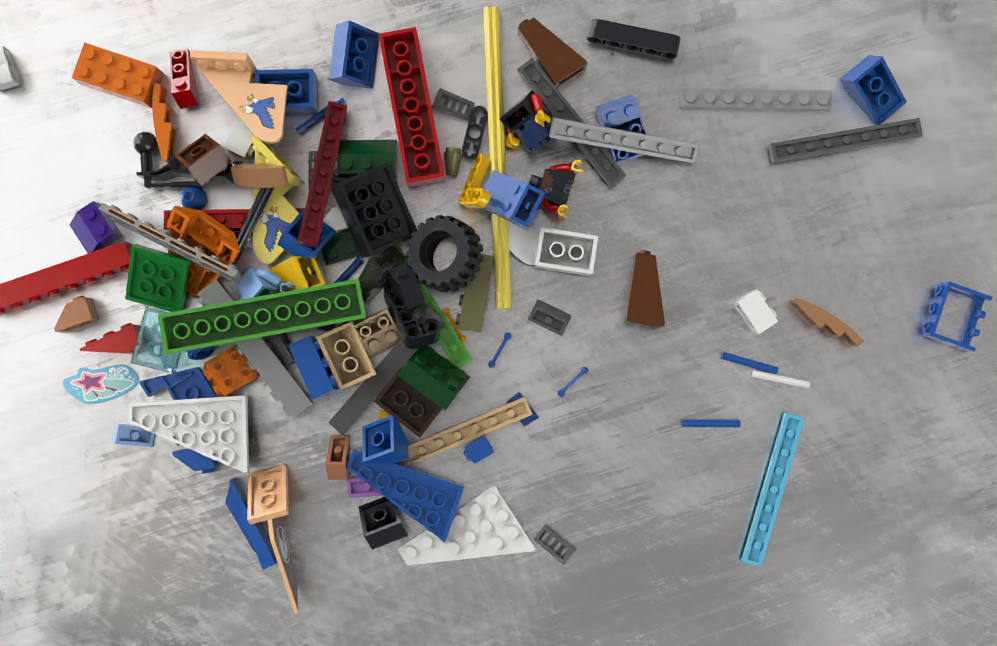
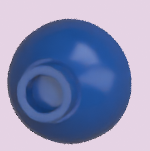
(193, 198)
(198, 354)

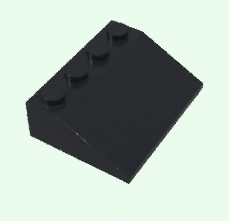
(374, 210)

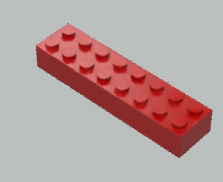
(411, 107)

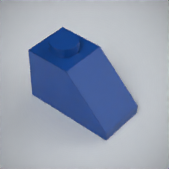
(196, 460)

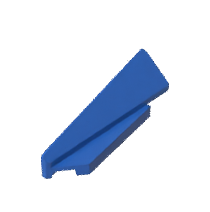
(255, 533)

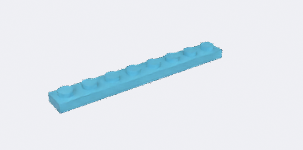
(772, 489)

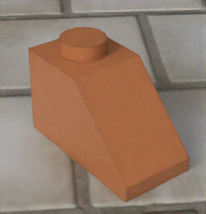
(77, 314)
(338, 457)

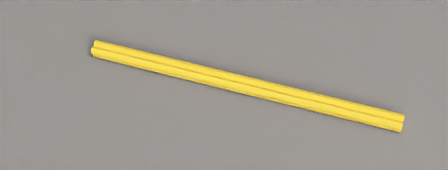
(497, 152)

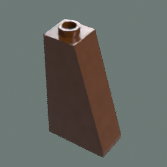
(550, 52)
(644, 292)

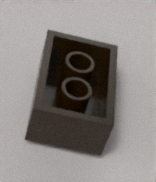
(408, 405)

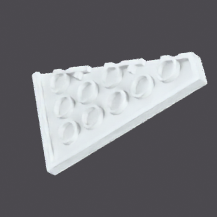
(205, 425)

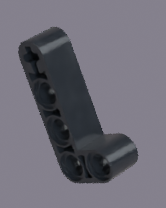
(412, 327)

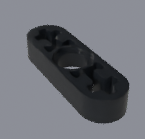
(466, 145)

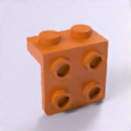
(228, 372)

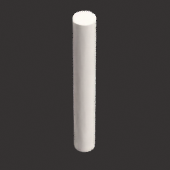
(780, 379)

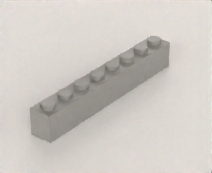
(263, 359)

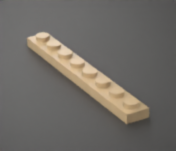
(467, 431)

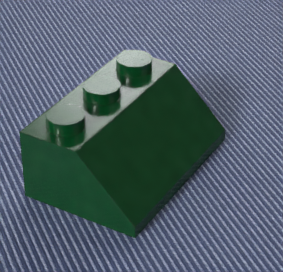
(362, 155)

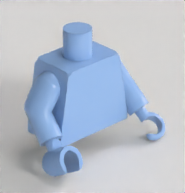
(260, 283)

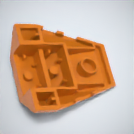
(207, 234)

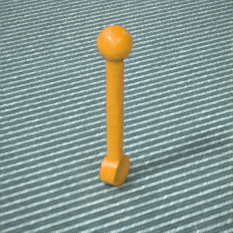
(446, 311)

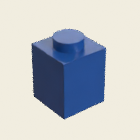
(478, 449)

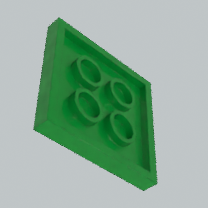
(157, 278)

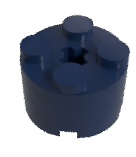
(533, 133)

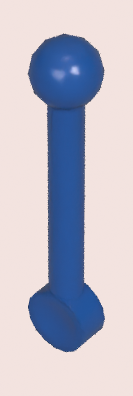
(507, 336)
(561, 392)

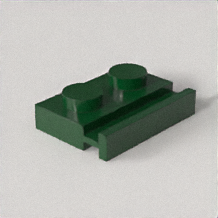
(340, 248)

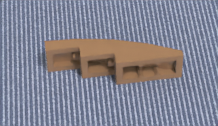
(820, 318)

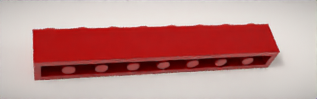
(64, 276)

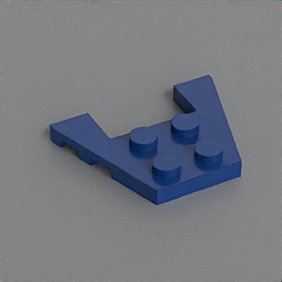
(180, 385)

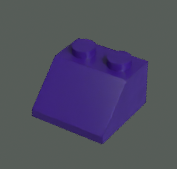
(93, 228)

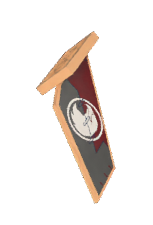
(270, 501)

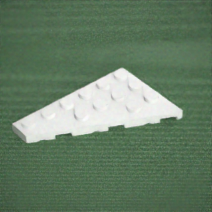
(477, 530)

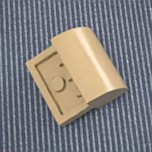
(378, 332)

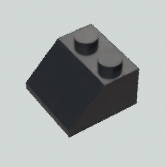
(382, 522)

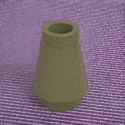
(452, 160)

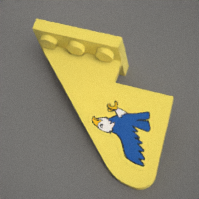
(278, 210)

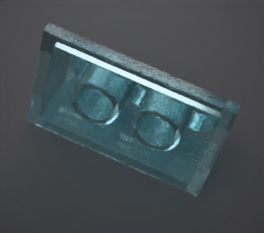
(149, 345)

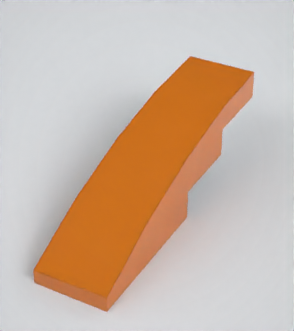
(164, 129)

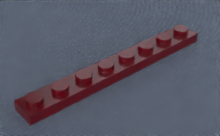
(322, 174)

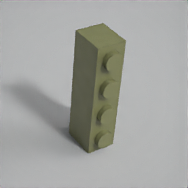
(475, 298)

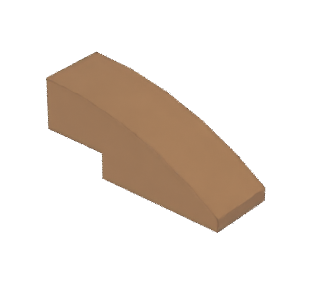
(259, 175)

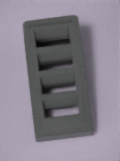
(455, 98)
(571, 549)

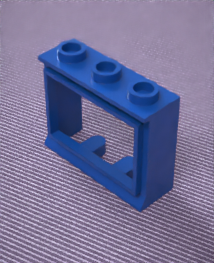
(975, 313)

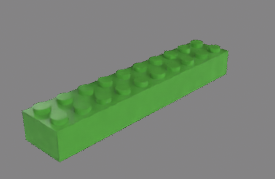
(261, 316)

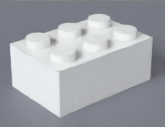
(566, 252)

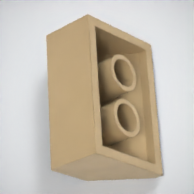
(346, 355)

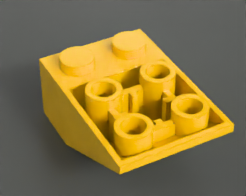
(301, 271)

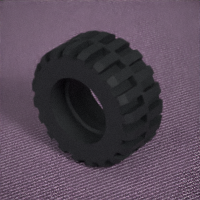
(423, 246)

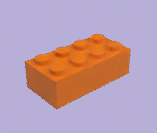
(116, 74)

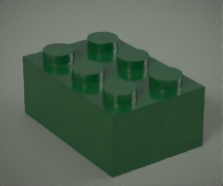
(434, 376)

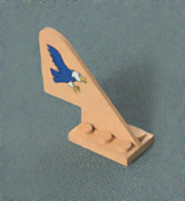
(256, 104)

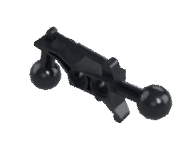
(146, 145)

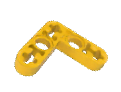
(472, 195)

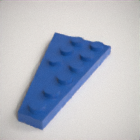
(418, 494)

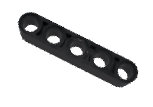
(633, 38)

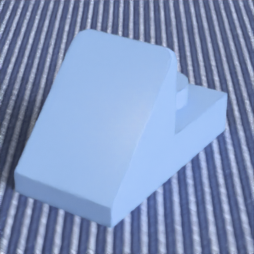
(132, 435)

